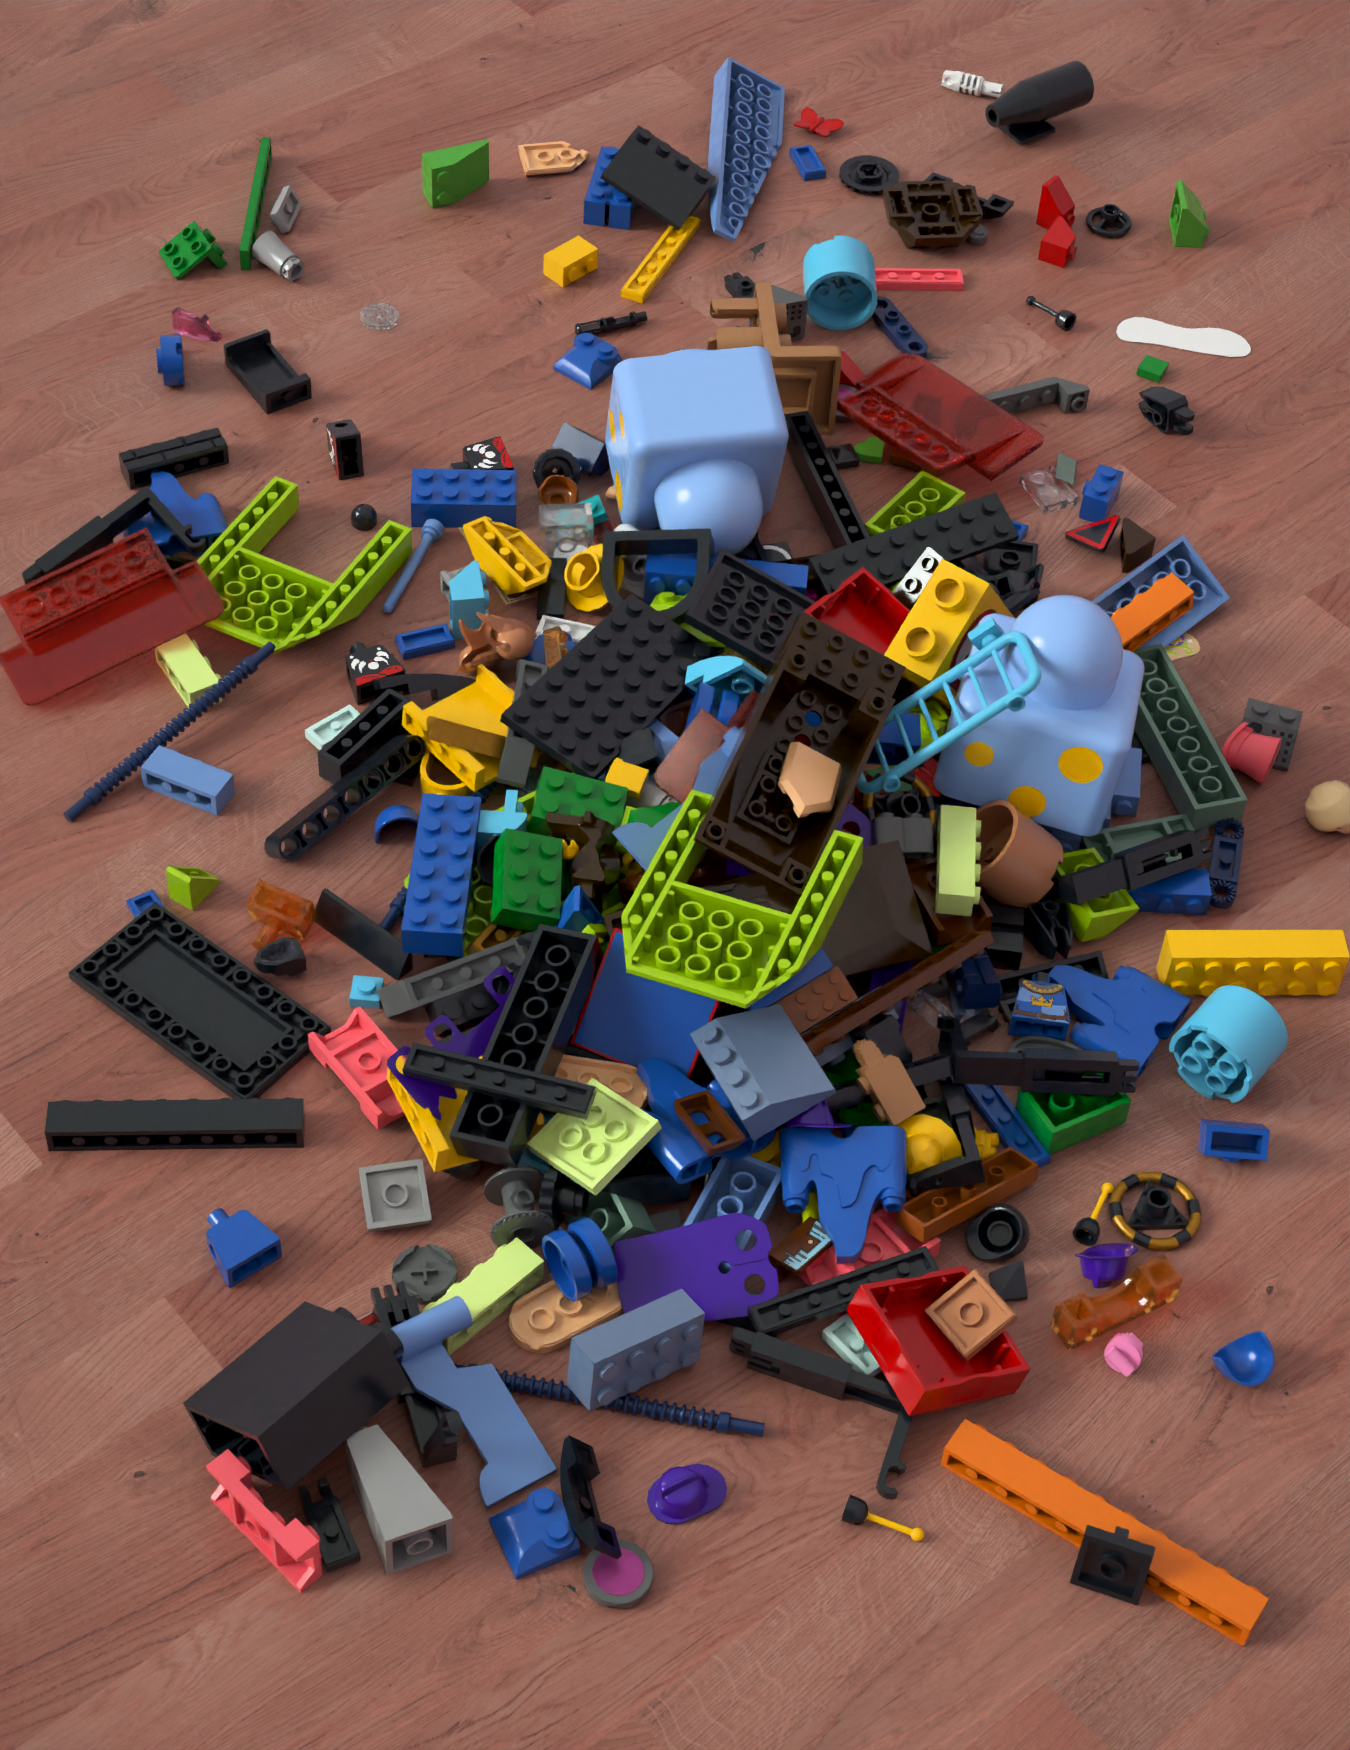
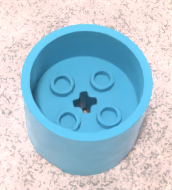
(840, 283)
(1229, 1043)

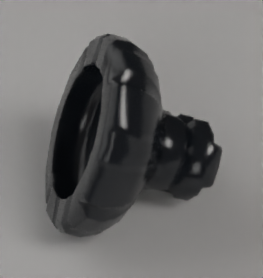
(556, 458)

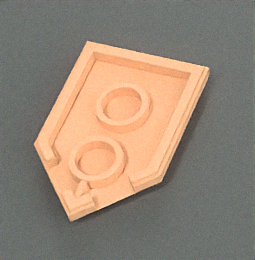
(550, 158)
(809, 779)

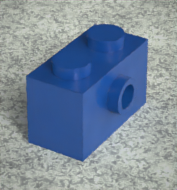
(1100, 493)
(1233, 1140)

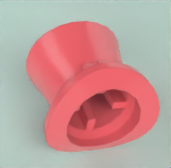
(1251, 752)

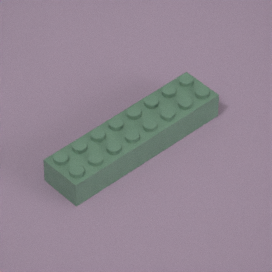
(1183, 746)

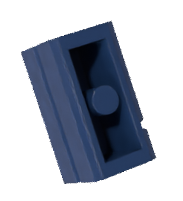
(976, 983)

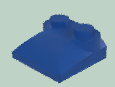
(588, 361)
(535, 1533)

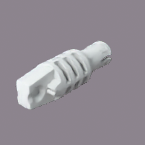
(970, 83)

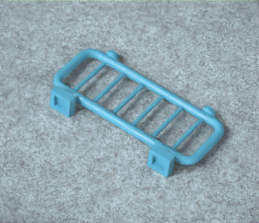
(989, 640)

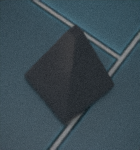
(1010, 1282)

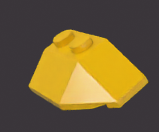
(506, 555)

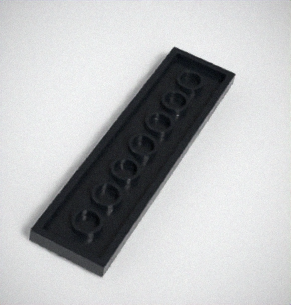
(891, 554)

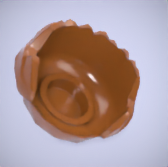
(558, 490)

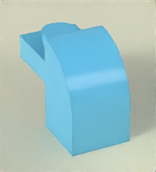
(497, 821)

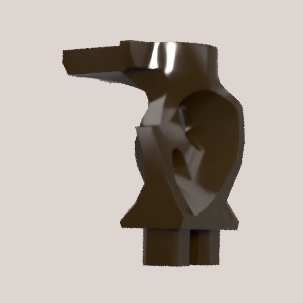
(596, 863)

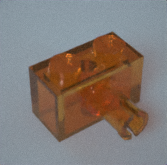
(279, 913)

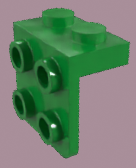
(190, 249)

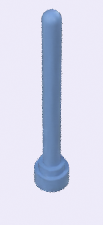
(431, 532)

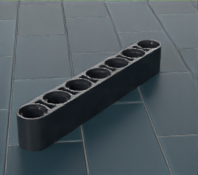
(334, 797)

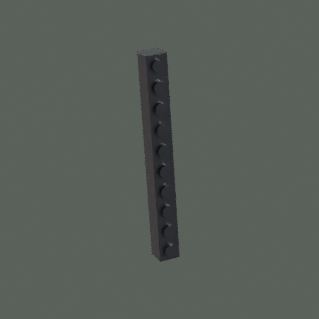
(920, 1072)

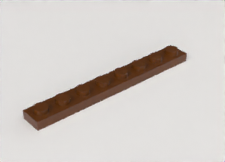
(900, 988)

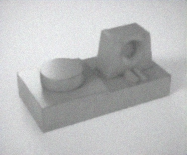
(285, 209)

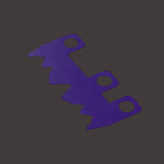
(472, 1044)

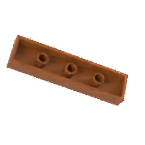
(818, 1000)
(946, 1207)

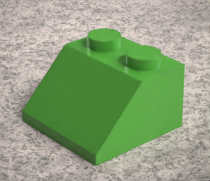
(1187, 218)

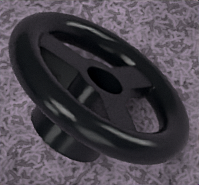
(1111, 217)

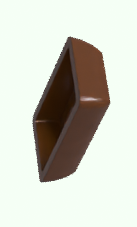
(719, 1122)

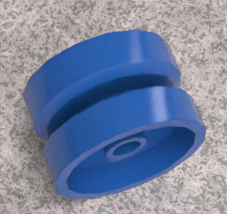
(705, 698)
(579, 1259)

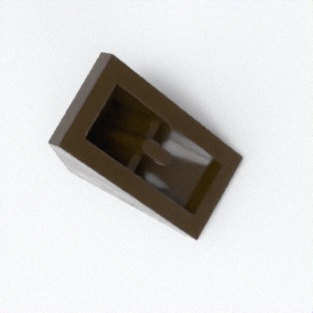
(1135, 545)

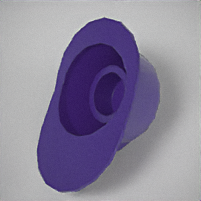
(816, 1116)
(1106, 1262)
(686, 1493)

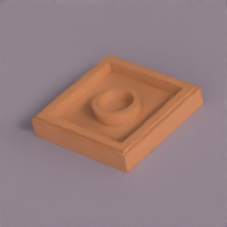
(971, 1314)

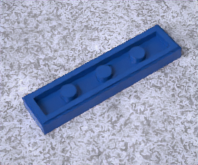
(1006, 1121)

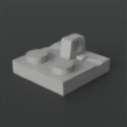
(395, 1195)

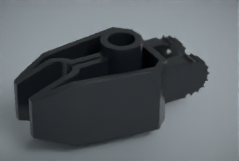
(1166, 410)
(1049, 927)

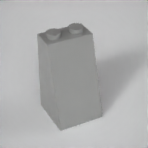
(399, 1506)

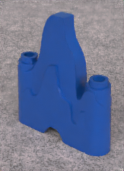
(203, 514)
(1122, 1012)
(674, 1143)
(847, 1178)

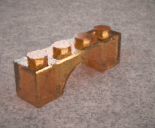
(1145, 1290)

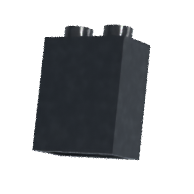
(299, 1392)

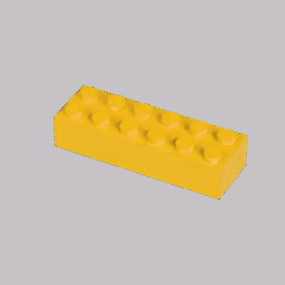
(1254, 959)

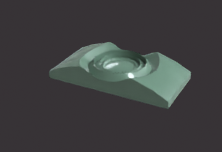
(1123, 837)

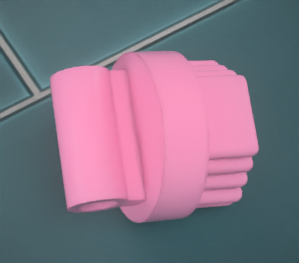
(1124, 1353)

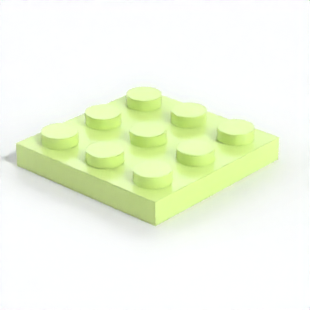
(597, 1147)

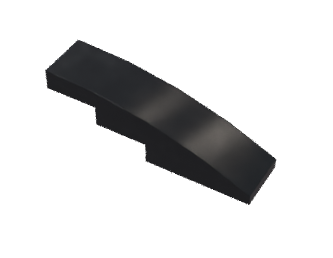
(440, 685)

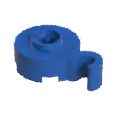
(171, 360)

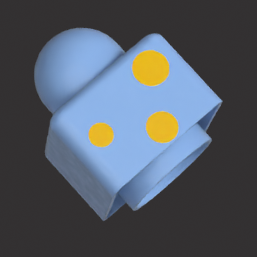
(697, 442)
(1073, 735)

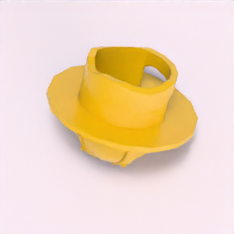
(585, 579)
(928, 1143)

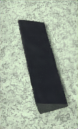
(362, 935)
(1089, 962)

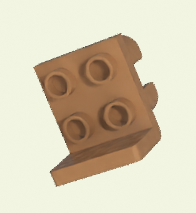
(804, 374)

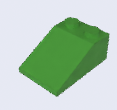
(454, 172)

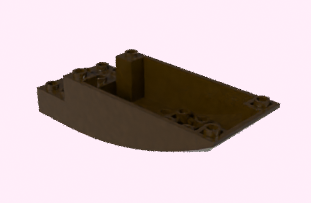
(853, 696)
(874, 927)

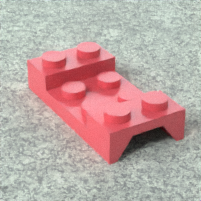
(359, 1058)
(883, 1242)
(288, 1547)

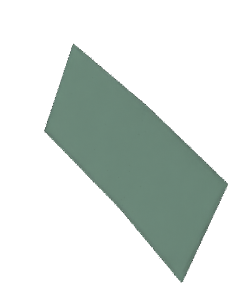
(1065, 468)

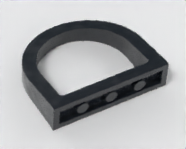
(657, 542)

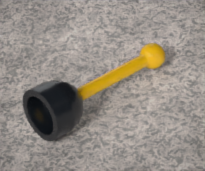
(1088, 1229)
(857, 1512)

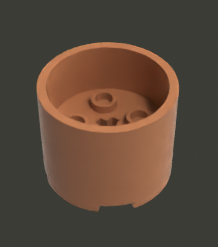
(1015, 855)

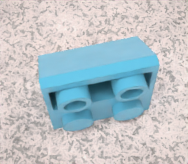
(467, 598)

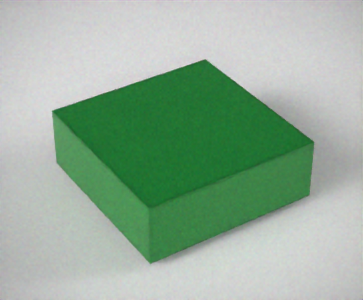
(1152, 368)

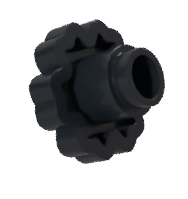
(561, 1197)

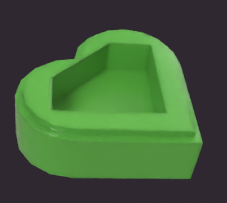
(870, 450)

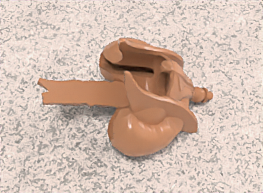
(494, 642)

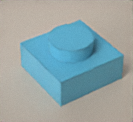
(364, 992)

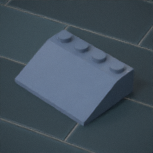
(762, 1067)

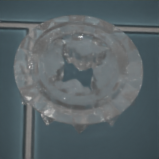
(386, 314)

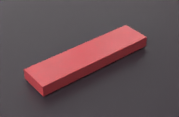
(919, 279)

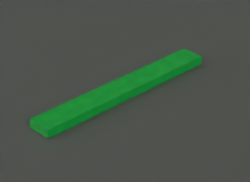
(255, 203)

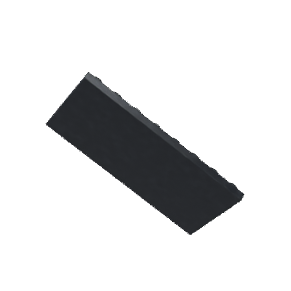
(199, 1003)

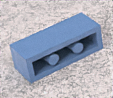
(188, 780)

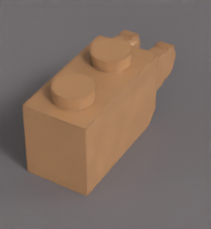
(886, 1083)

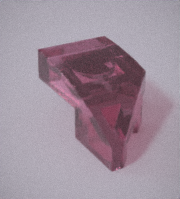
(193, 326)

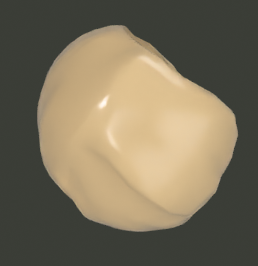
(1329, 807)

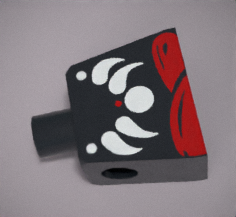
(345, 440)
(485, 456)
(368, 664)

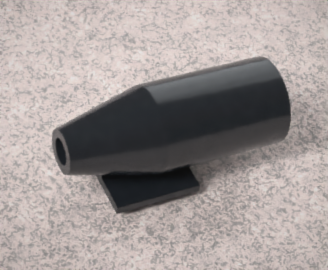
(1030, 102)

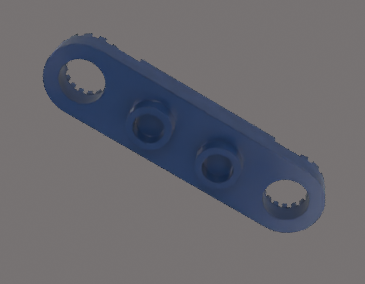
(898, 328)
(1226, 862)

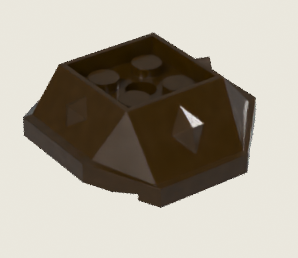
(932, 212)

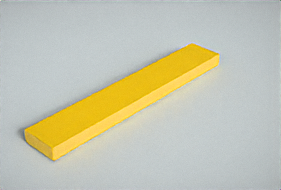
(659, 260)

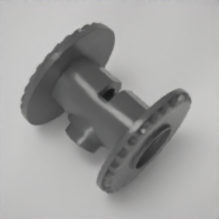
(516, 1192)

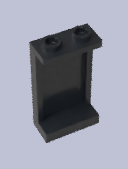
(266, 372)

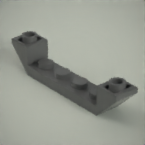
(1066, 394)
(517, 750)
(451, 977)

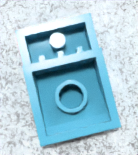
(726, 674)

